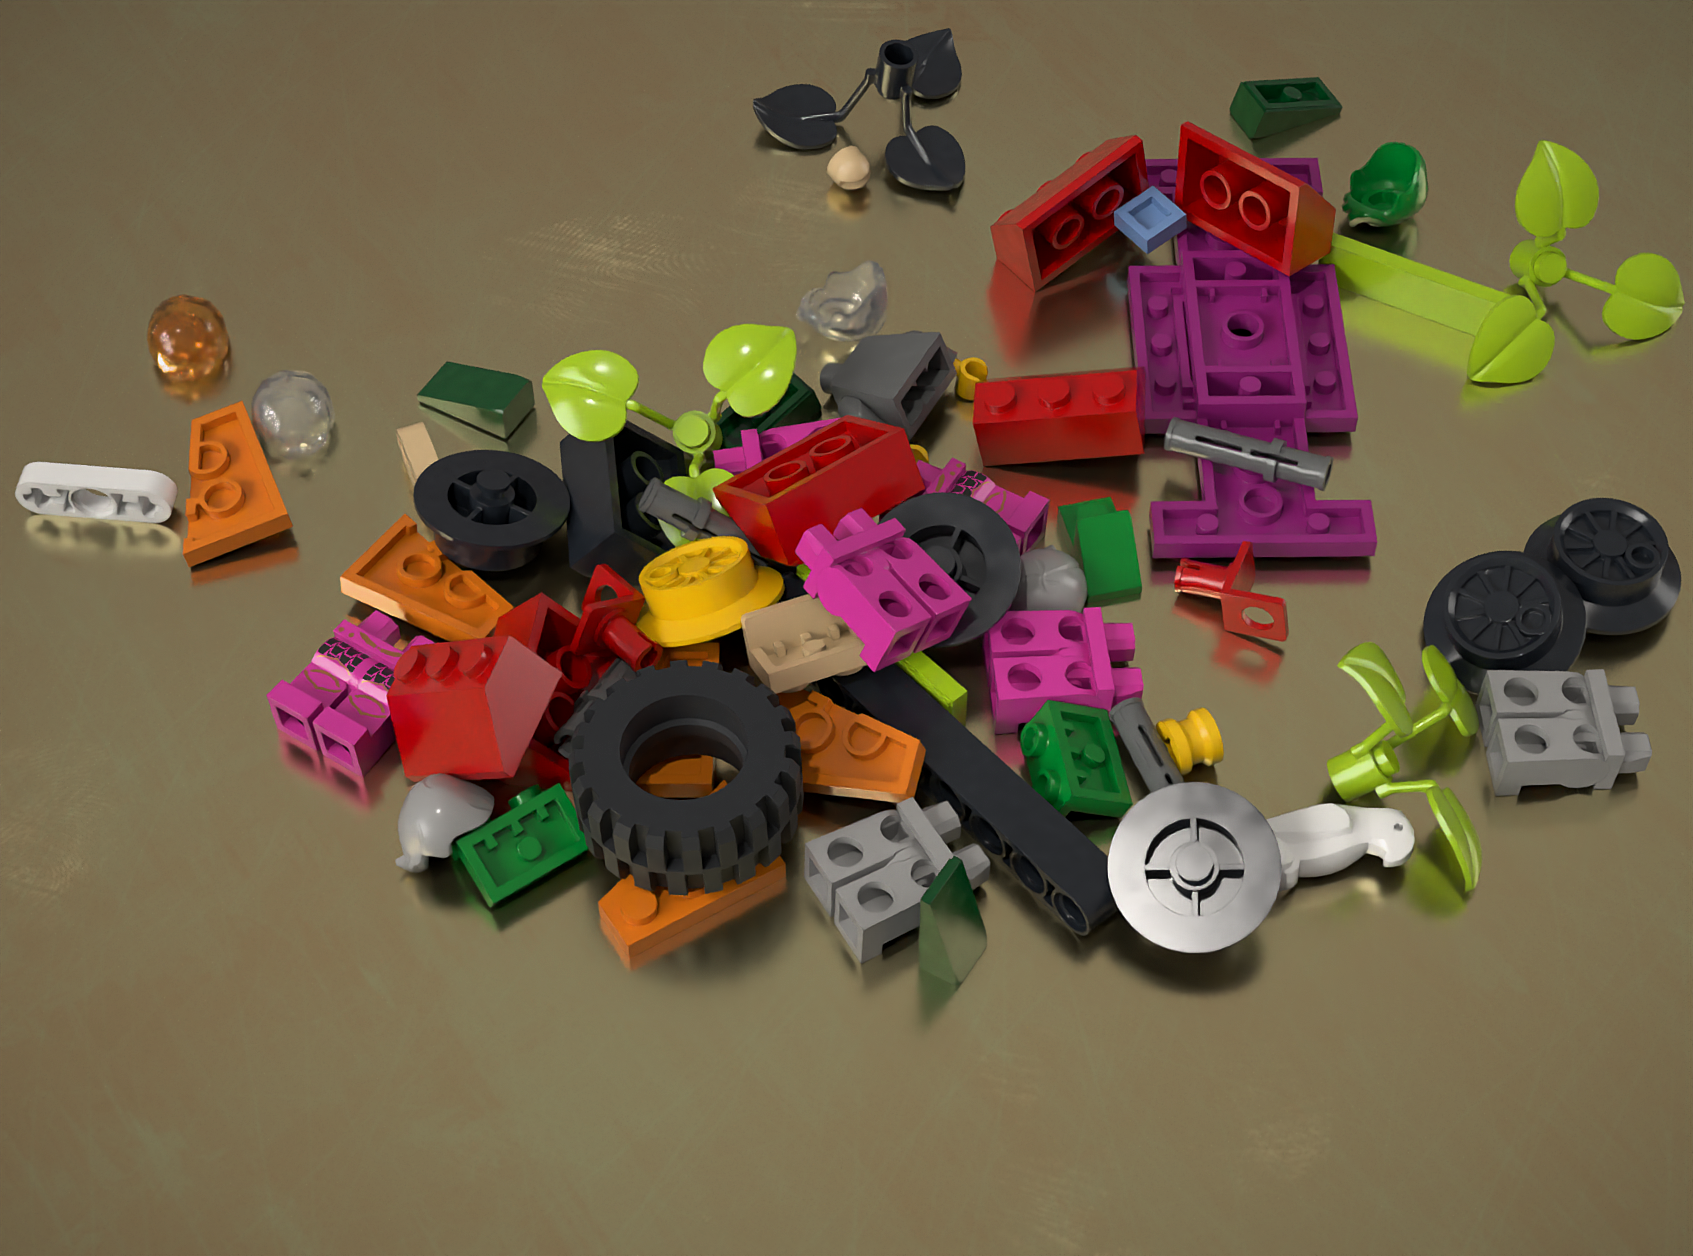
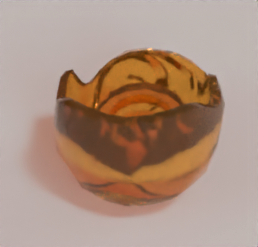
(186, 337)

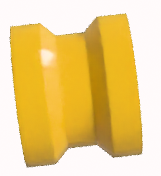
(1192, 740)

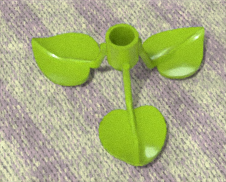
(1553, 196)
(744, 362)
(1373, 762)

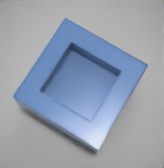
(1150, 219)

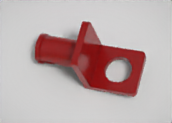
(1233, 588)
(614, 622)

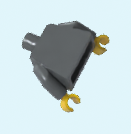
(900, 380)

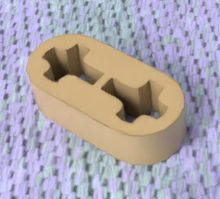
(416, 449)

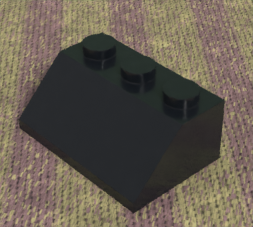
(605, 496)

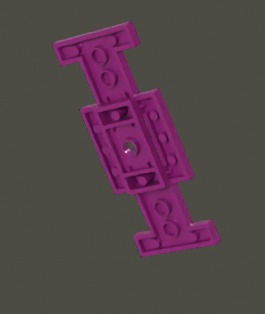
(1263, 386)

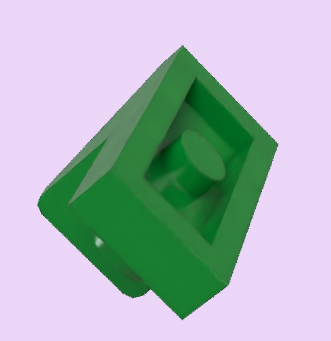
(1103, 547)

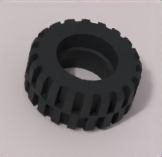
(699, 838)

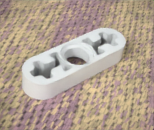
(130, 492)

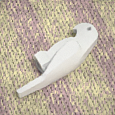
(1333, 836)

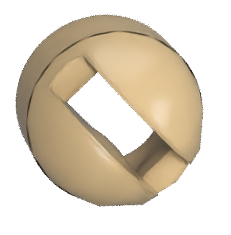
(849, 168)

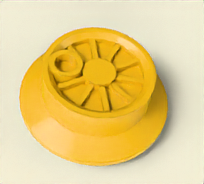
(703, 591)

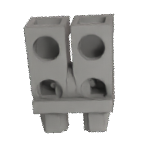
(1558, 729)
(882, 867)

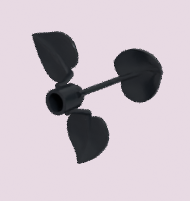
(924, 65)

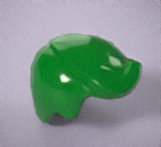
(1387, 187)

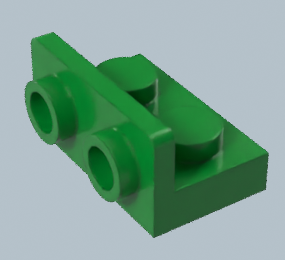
(1075, 760)
(522, 844)

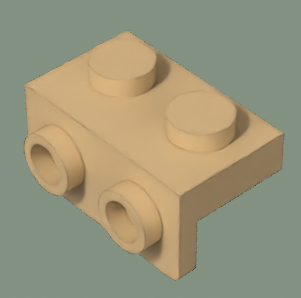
(799, 644)

